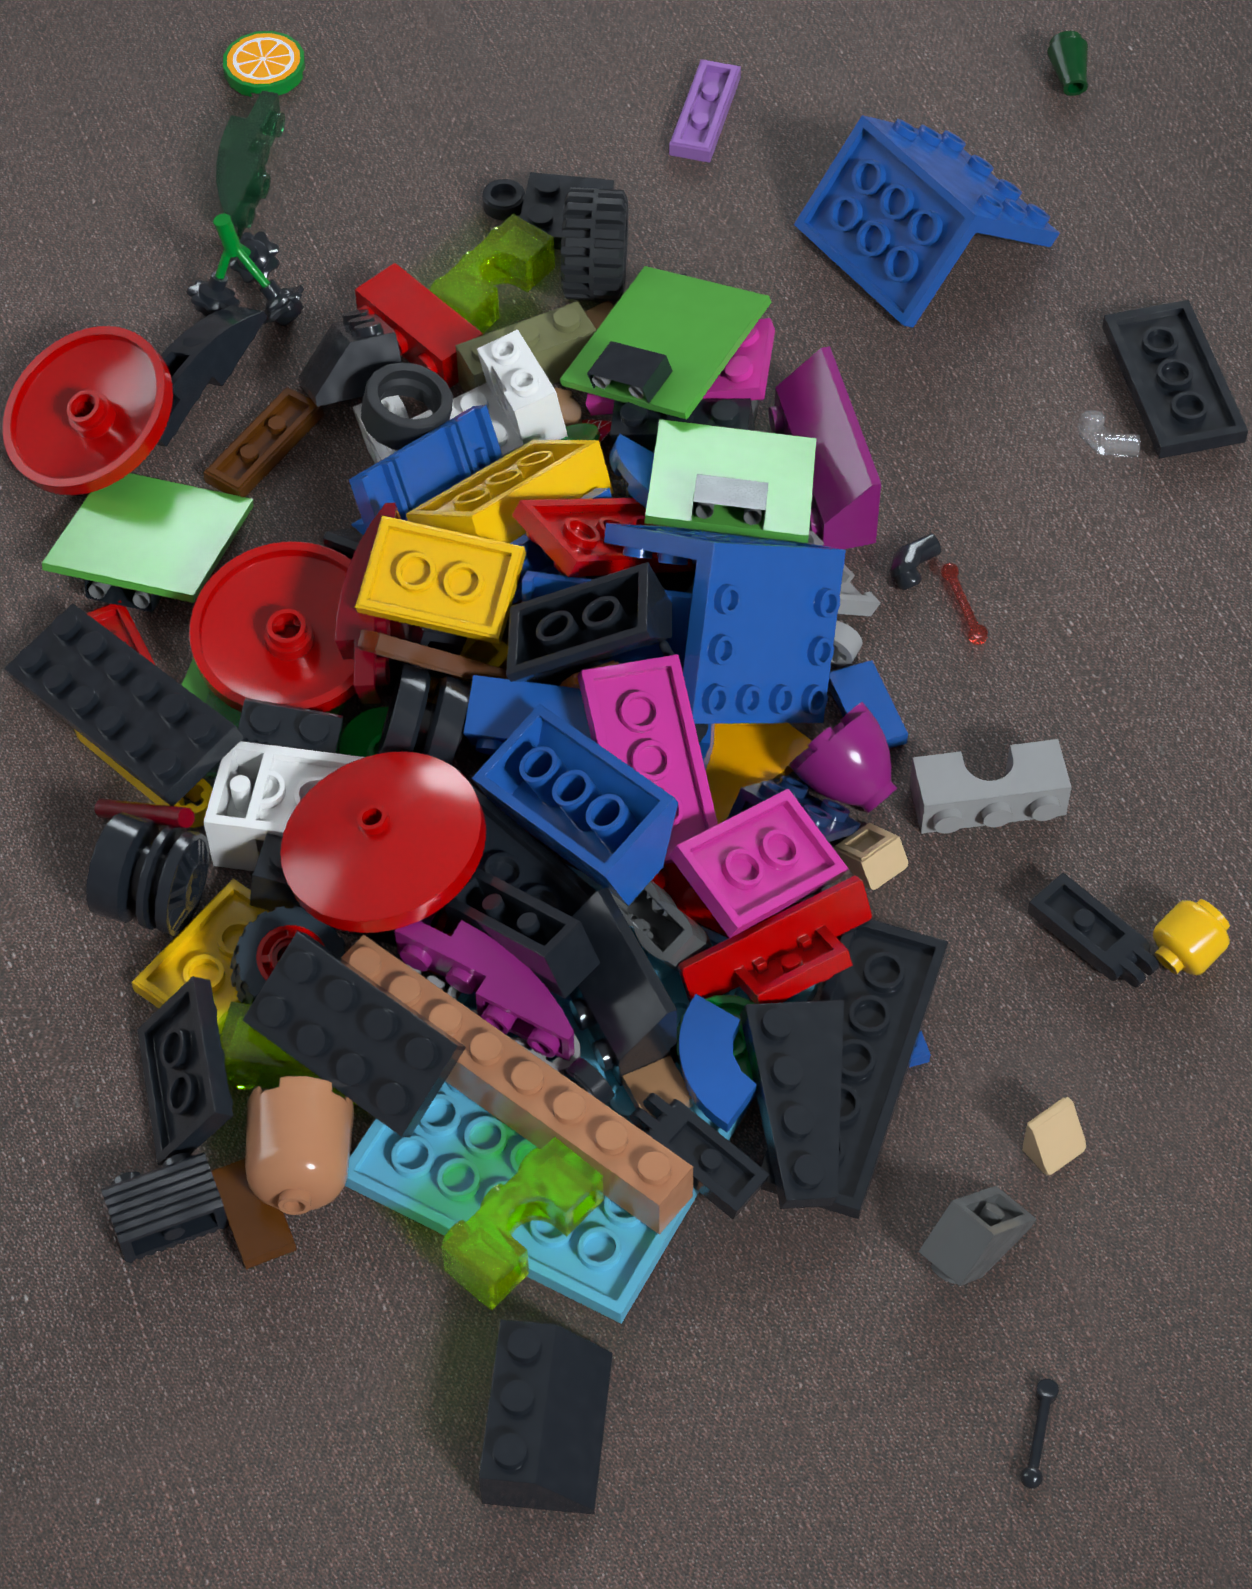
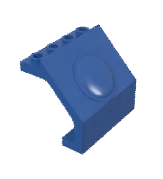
(437, 464)

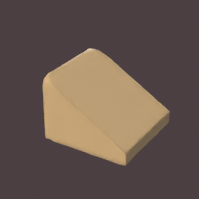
(873, 855)
(1054, 1137)

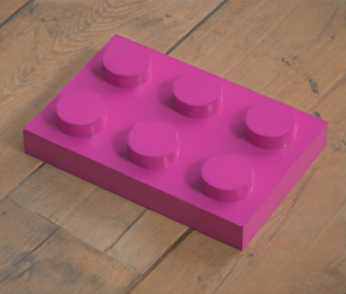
(758, 862)

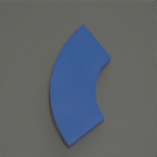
(634, 465)
(709, 1063)

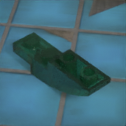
(243, 157)

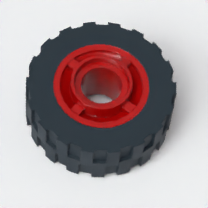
(266, 942)

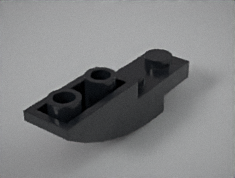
(206, 356)

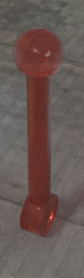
(977, 633)

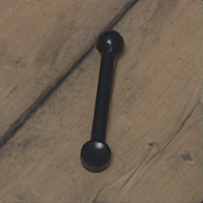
(1046, 1393)

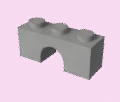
(954, 799)

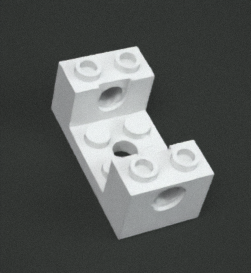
(516, 395)
(257, 795)

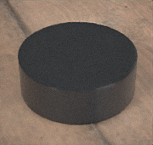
(503, 199)
(589, 1079)

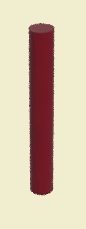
(160, 814)

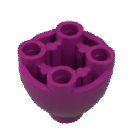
(849, 761)

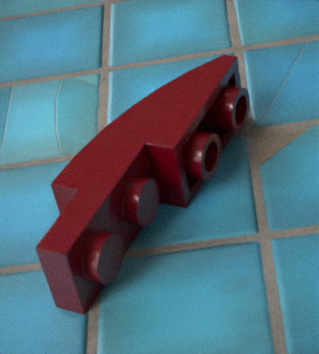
(370, 669)

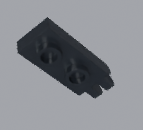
(1093, 931)
(719, 1167)

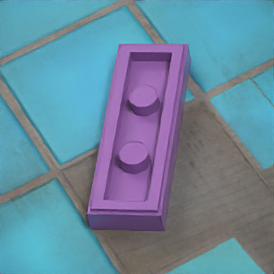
(705, 111)

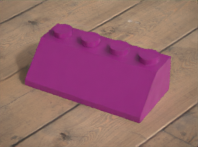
(845, 480)

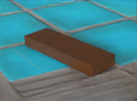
(263, 443)
(426, 656)

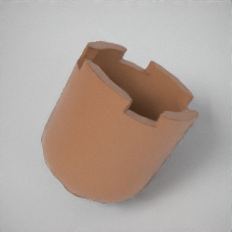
(298, 1144)

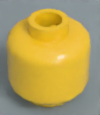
(1191, 937)

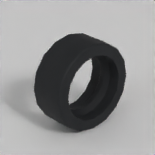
(408, 381)

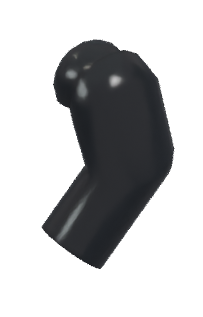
(909, 557)

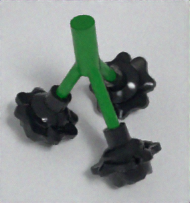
(253, 260)

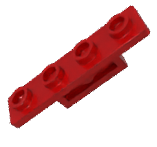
(783, 951)

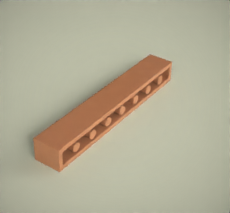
(538, 1099)

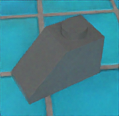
(975, 1235)

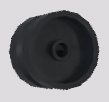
(417, 723)

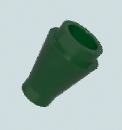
(1069, 59)

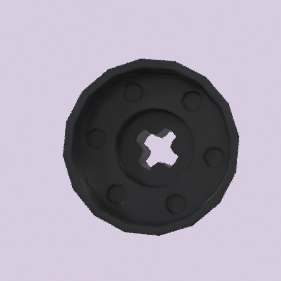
(147, 873)

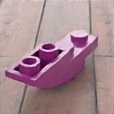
(504, 987)

